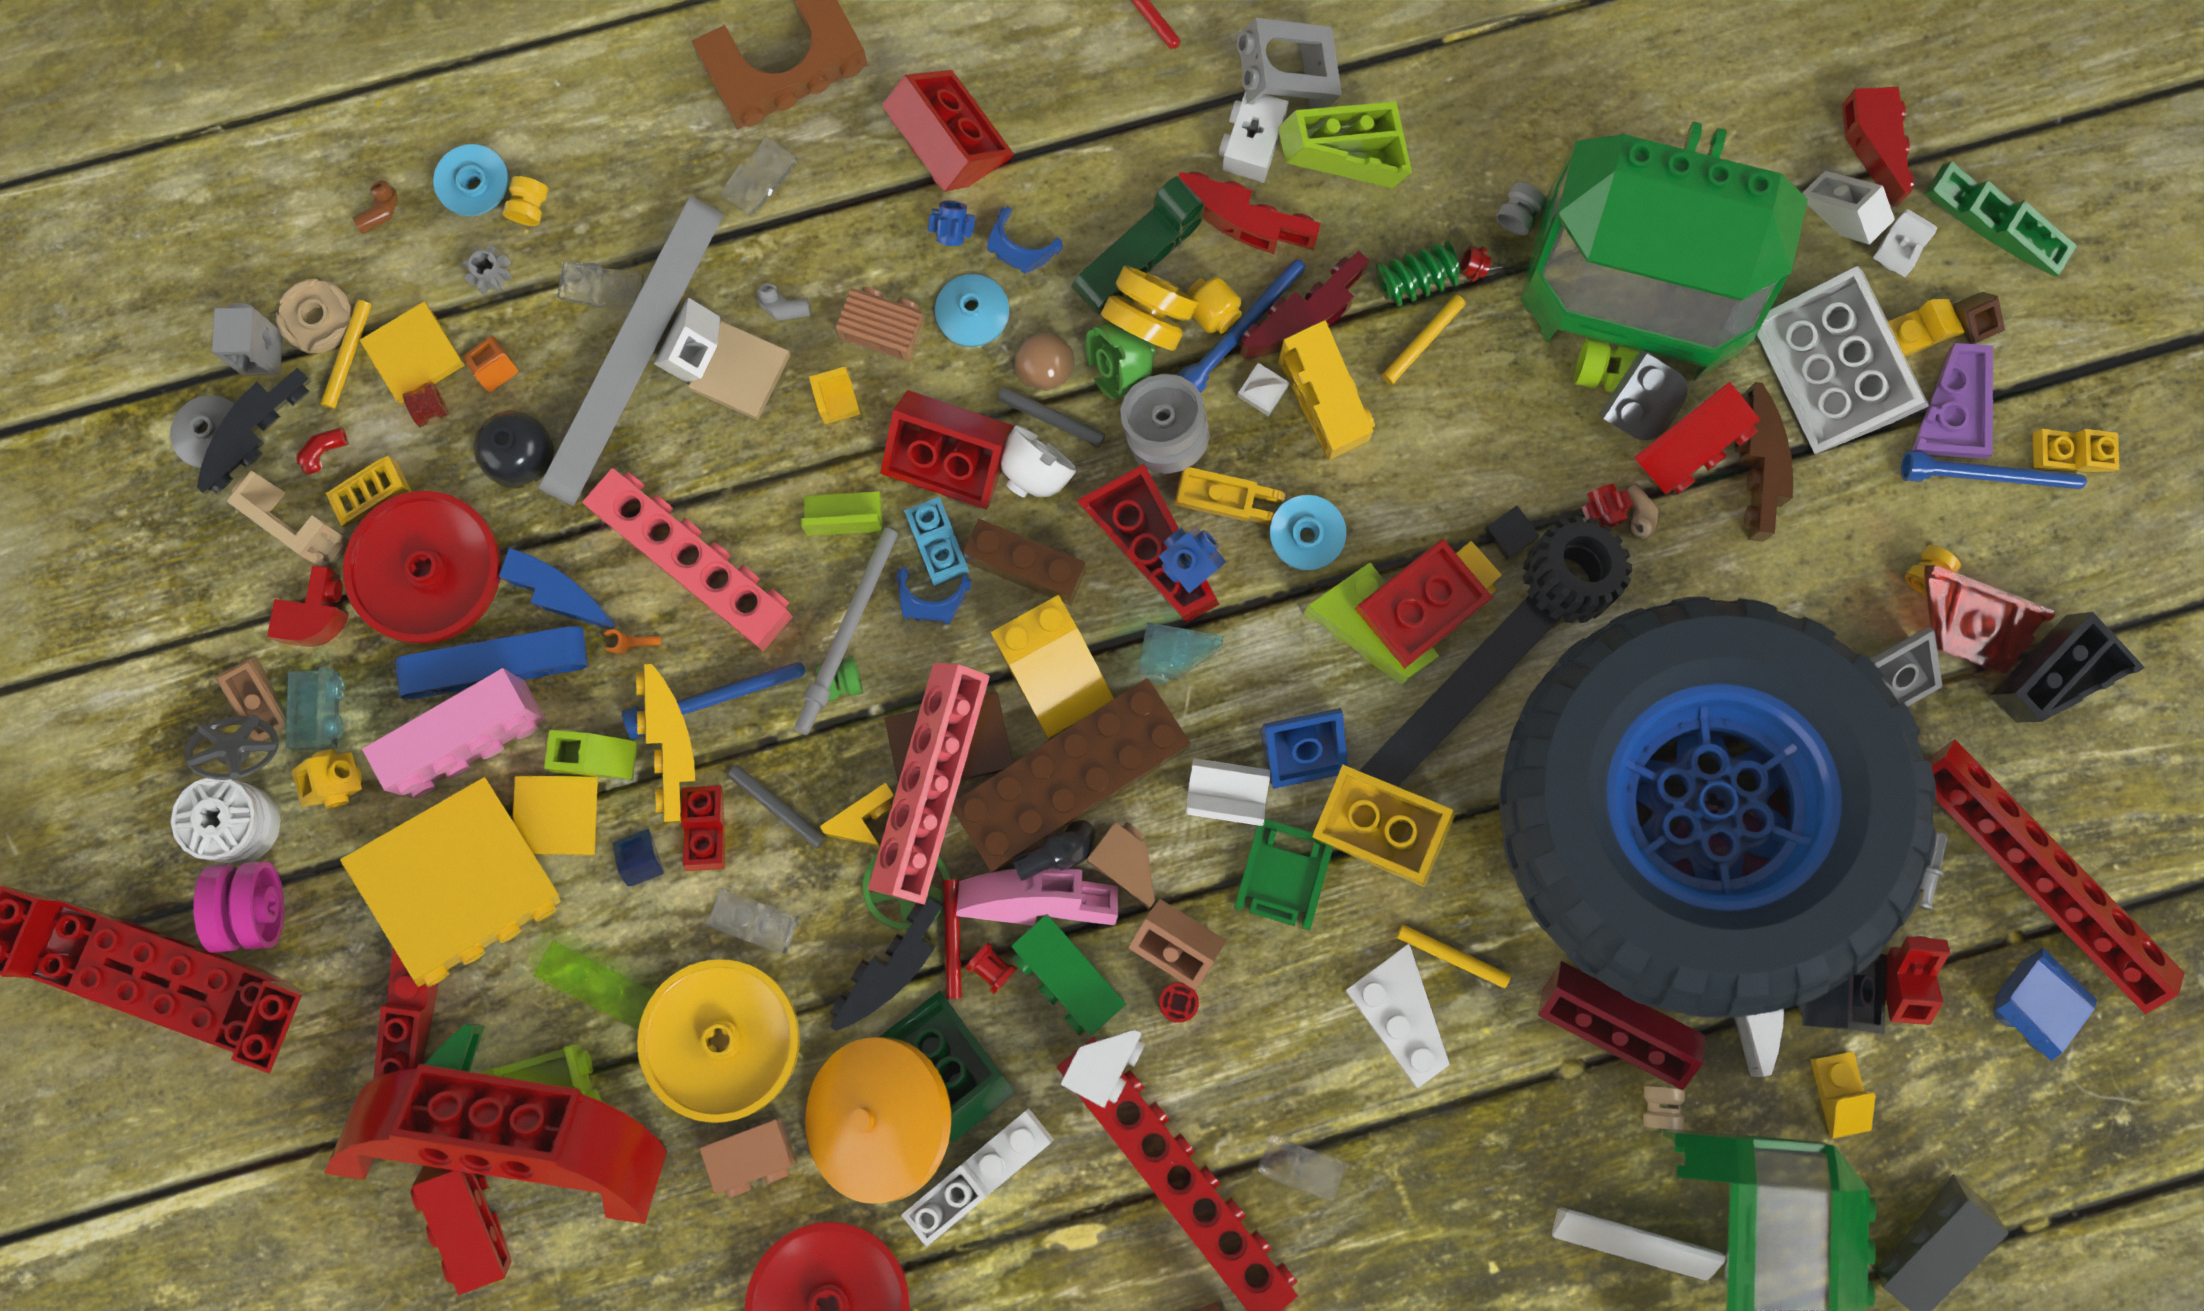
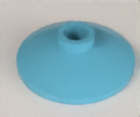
(463, 167)
(975, 326)
(1310, 514)

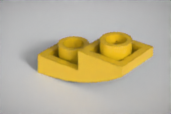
(2075, 452)

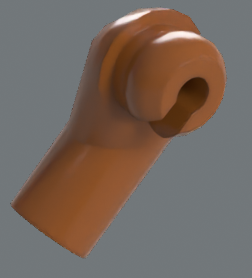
(382, 207)

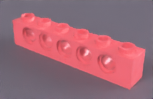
(609, 503)
(929, 782)

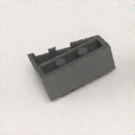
(1941, 1247)

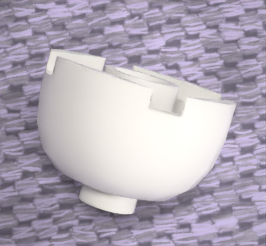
(1033, 465)

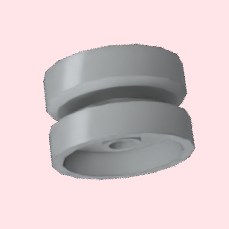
(1165, 423)

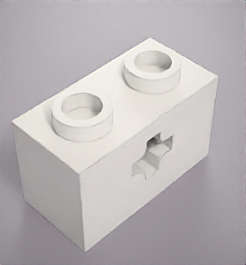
(1248, 155)

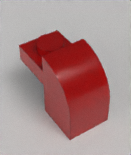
(316, 619)
(1912, 979)

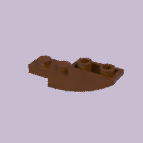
(1771, 462)

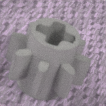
(483, 273)

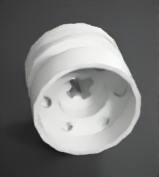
(246, 815)

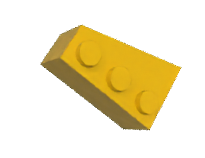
(1325, 390)

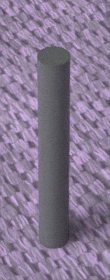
(1051, 416)
(776, 806)

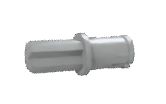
(1933, 872)

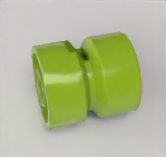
(1594, 361)

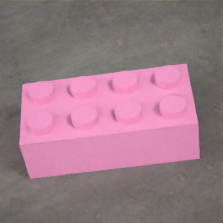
(454, 735)

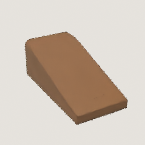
(251, 694)

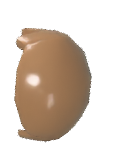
(1044, 361)

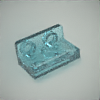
(314, 709)

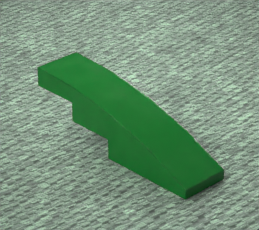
(2001, 221)

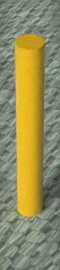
(1423, 339)
(346, 354)
(1453, 956)

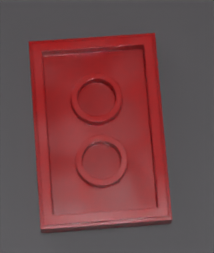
(1423, 603)

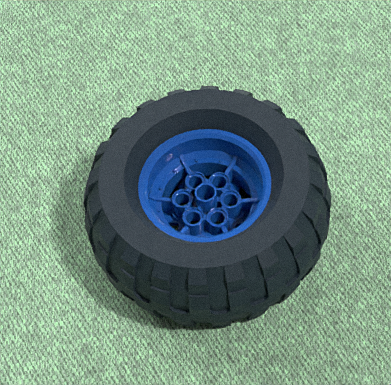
(1819, 725)

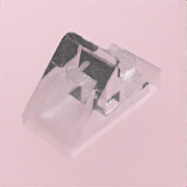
(1301, 1167)

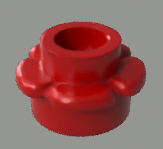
(1475, 263)

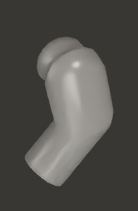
(779, 306)

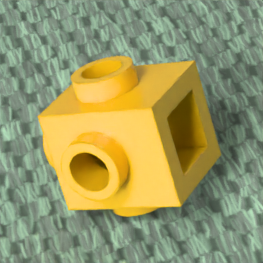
(327, 779)

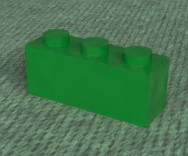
(1067, 977)

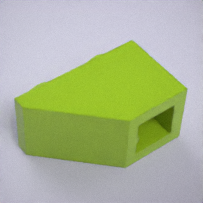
(590, 755)

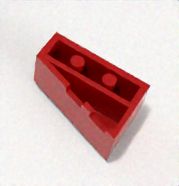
(461, 1227)

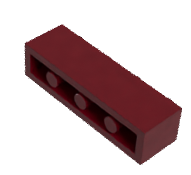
(1622, 1026)

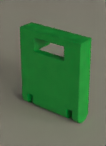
(1282, 880)

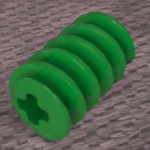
(1418, 272)

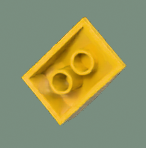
(1052, 666)
(1384, 825)

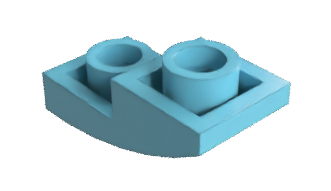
(936, 541)

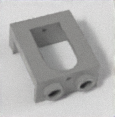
(1321, 74)

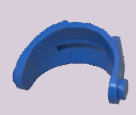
(1015, 255)
(930, 611)

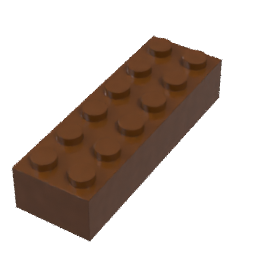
(1070, 775)

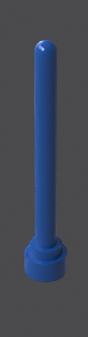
(1199, 373)
(1918, 466)
(722, 693)

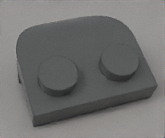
(1646, 398)

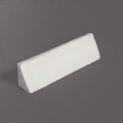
(1636, 1244)

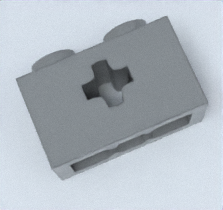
(246, 340)

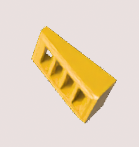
(373, 473)

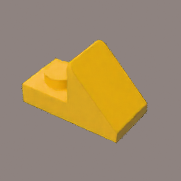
(1926, 326)
(852, 823)
(1842, 1094)

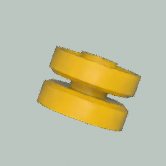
(1148, 311)

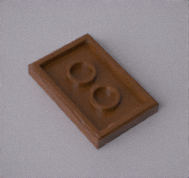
(989, 745)

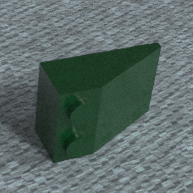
(967, 1071)

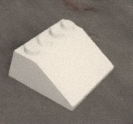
(1839, 361)

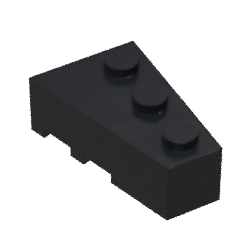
(2065, 668)

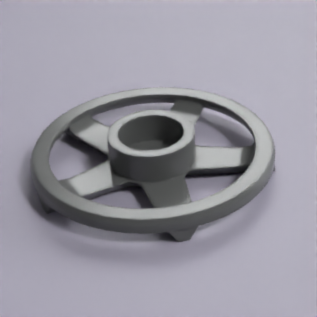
(231, 748)

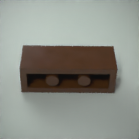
(1024, 561)

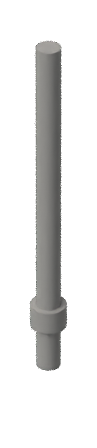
(817, 693)

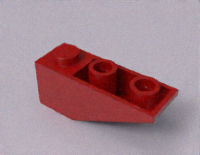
(1876, 135)

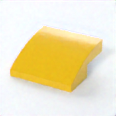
(556, 814)

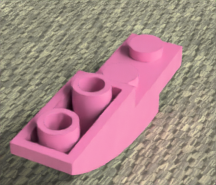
(1051, 892)

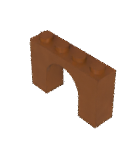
(755, 94)

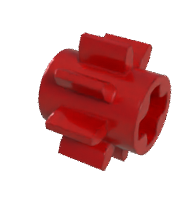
(1607, 505)

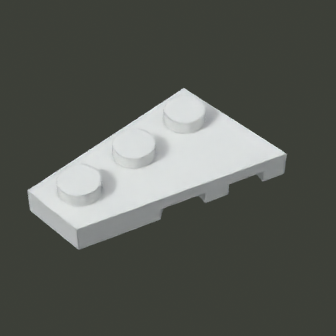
(1401, 1016)

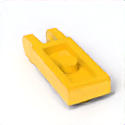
(1225, 495)

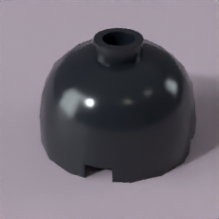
(513, 449)

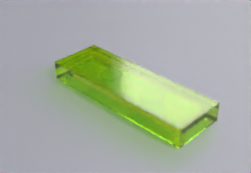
(594, 984)

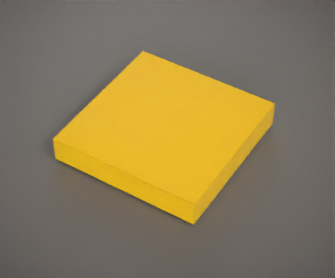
(412, 351)

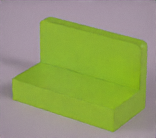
(842, 513)

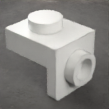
(1904, 242)

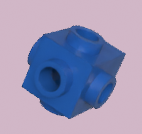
(1191, 557)

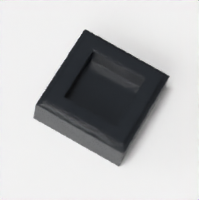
(1511, 532)

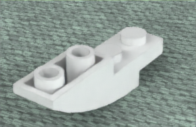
(977, 1177)

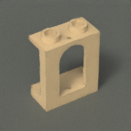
(315, 539)

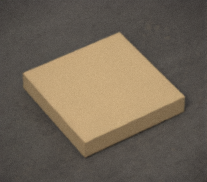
(742, 371)

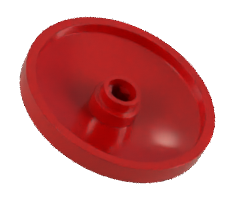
(422, 567)
(828, 1270)

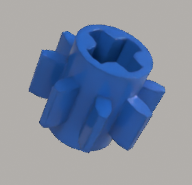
(951, 223)

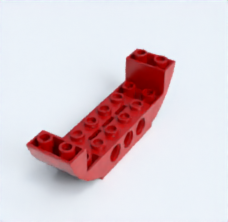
(147, 975)
(503, 1132)

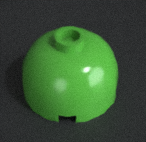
(1119, 358)

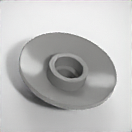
(186, 424)

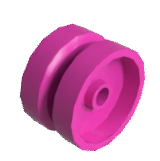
(239, 907)

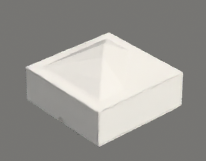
(1263, 389)

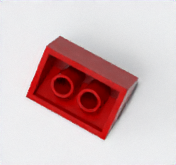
(946, 128)
(1699, 440)
(945, 449)

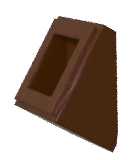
(1980, 316)

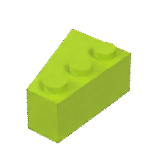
(1349, 142)
(1337, 614)

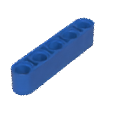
(465, 665)

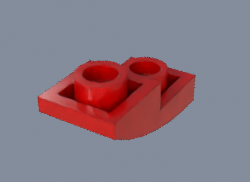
(703, 828)

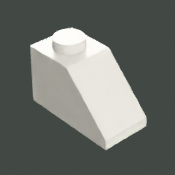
(1850, 206)

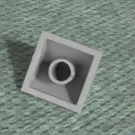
(1911, 666)

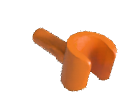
(626, 642)

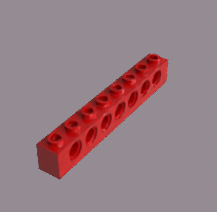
(2054, 879)
(1276, 1289)

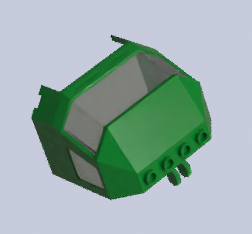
(1662, 248)
(1792, 1220)

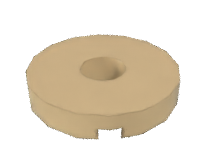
(296, 305)

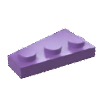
(1960, 406)

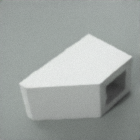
(690, 342)
(1099, 1065)

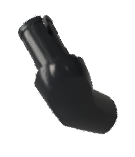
(1059, 850)

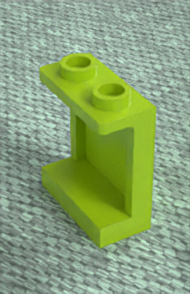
(563, 1067)

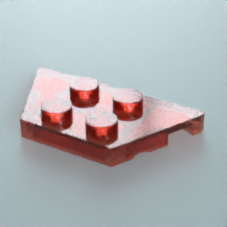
(1980, 620)

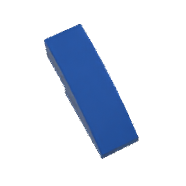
(553, 589)

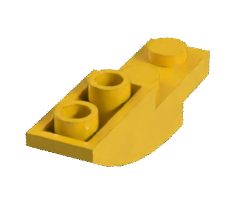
(665, 724)

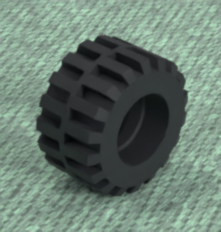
(1592, 549)

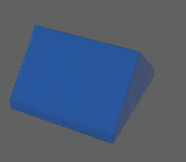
(1305, 747)

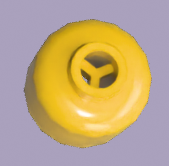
(1217, 305)

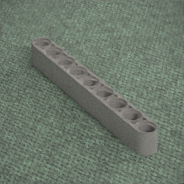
(631, 351)

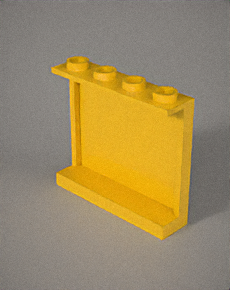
(451, 882)

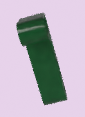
(1170, 222)

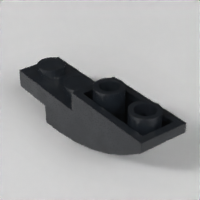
(235, 438)
(881, 979)

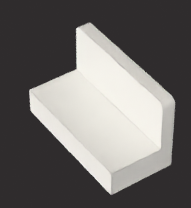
(1227, 792)

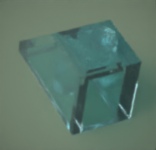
(1174, 652)

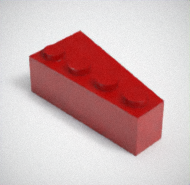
(1138, 524)

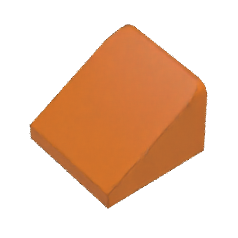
(490, 364)

